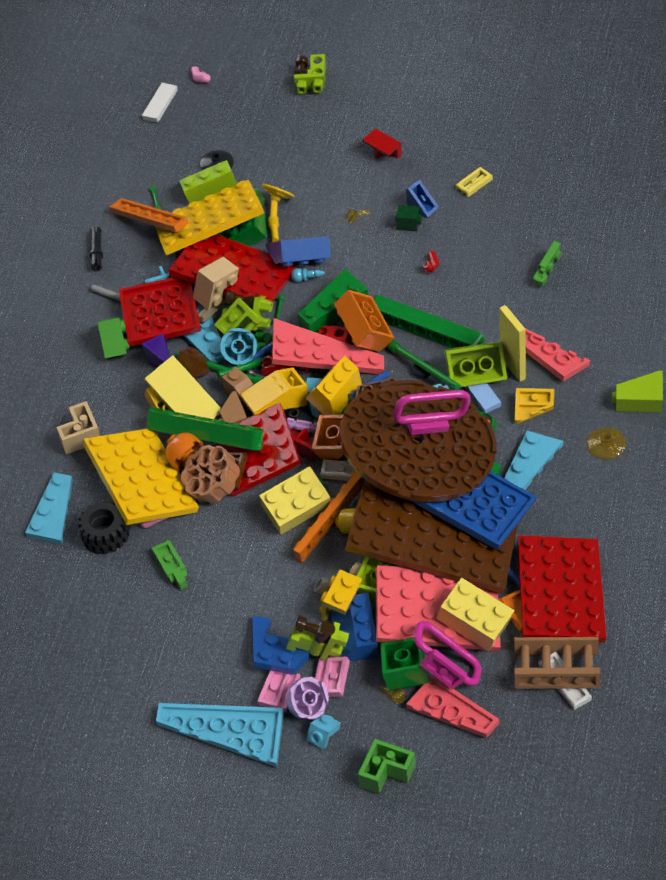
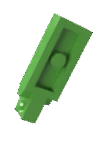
(547, 264)
(171, 563)

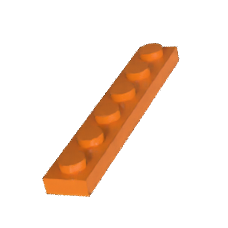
(149, 215)
(327, 518)

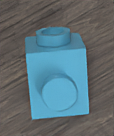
(321, 730)

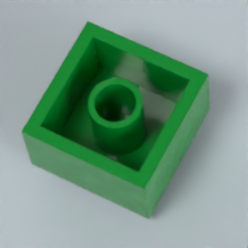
(403, 664)

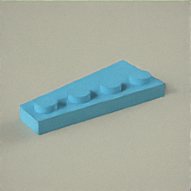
(51, 513)

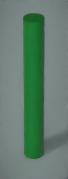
(242, 367)

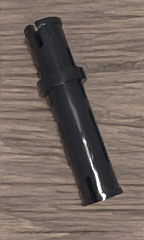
(96, 253)

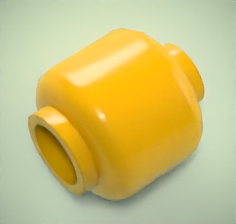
(345, 519)

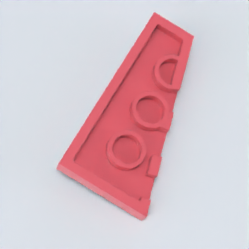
(553, 358)
(453, 708)

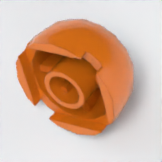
(180, 449)

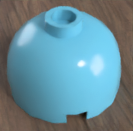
(238, 346)

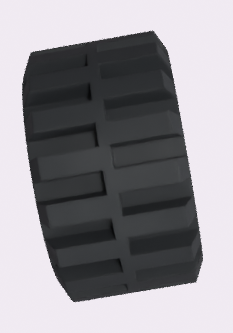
(102, 539)

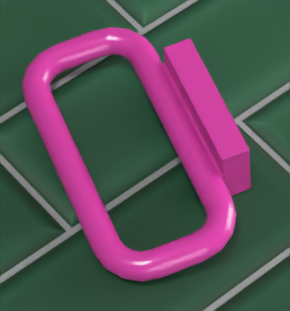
(430, 422)
(440, 665)

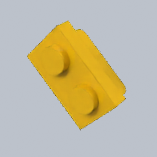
(340, 595)

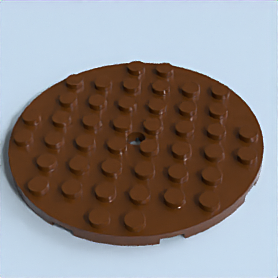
(396, 463)

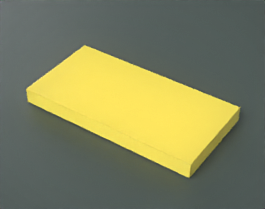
(513, 342)
(181, 390)

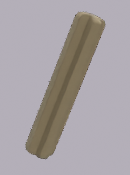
(205, 314)

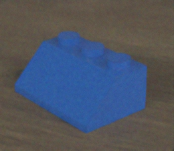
(300, 250)
(360, 626)

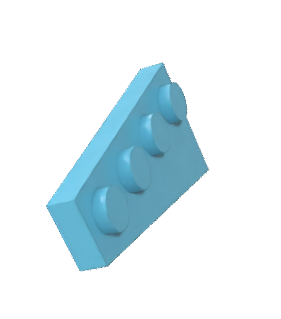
(531, 457)

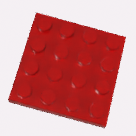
(159, 309)
(277, 452)

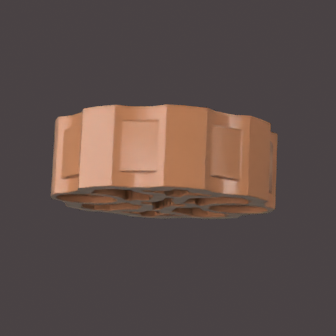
(205, 486)

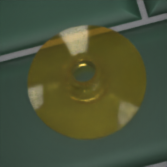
(609, 448)

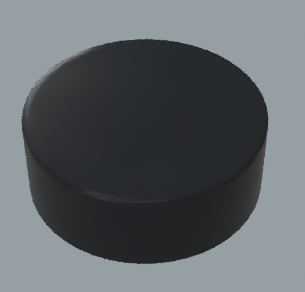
(419, 372)

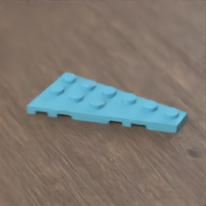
(208, 339)
(239, 729)

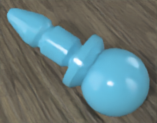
(299, 275)

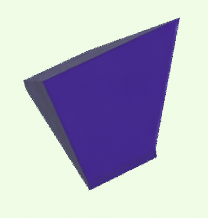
(156, 351)

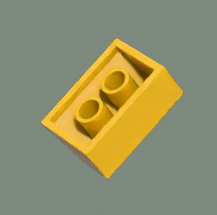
(332, 391)

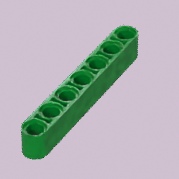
(426, 324)
(205, 428)

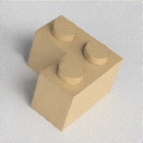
(213, 280)
(81, 427)

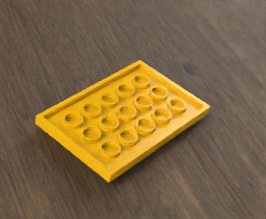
(212, 216)
(139, 476)

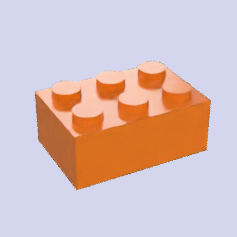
(363, 321)

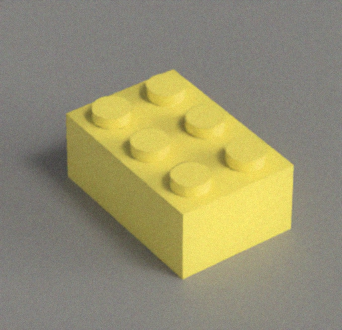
(295, 500)
(475, 614)

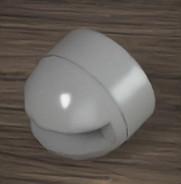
(321, 586)

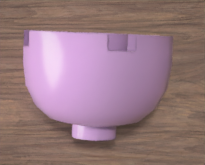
(307, 698)

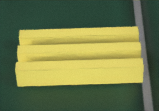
(476, 183)

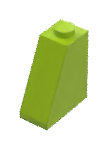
(640, 394)

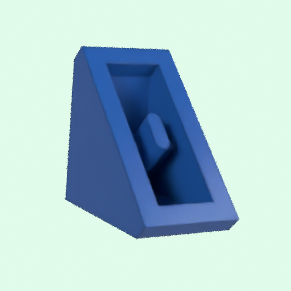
(419, 196)

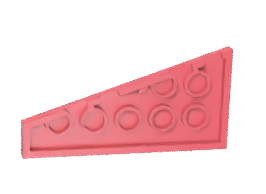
(313, 350)

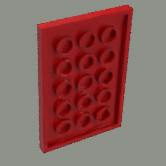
(256, 271)
(560, 587)

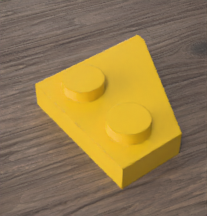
(532, 402)

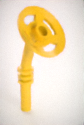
(276, 195)

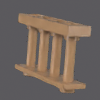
(556, 677)

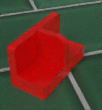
(383, 144)
(304, 444)

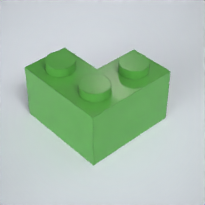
(112, 337)
(385, 761)

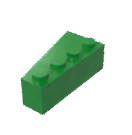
(321, 309)

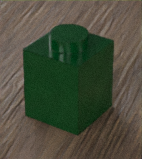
(408, 218)

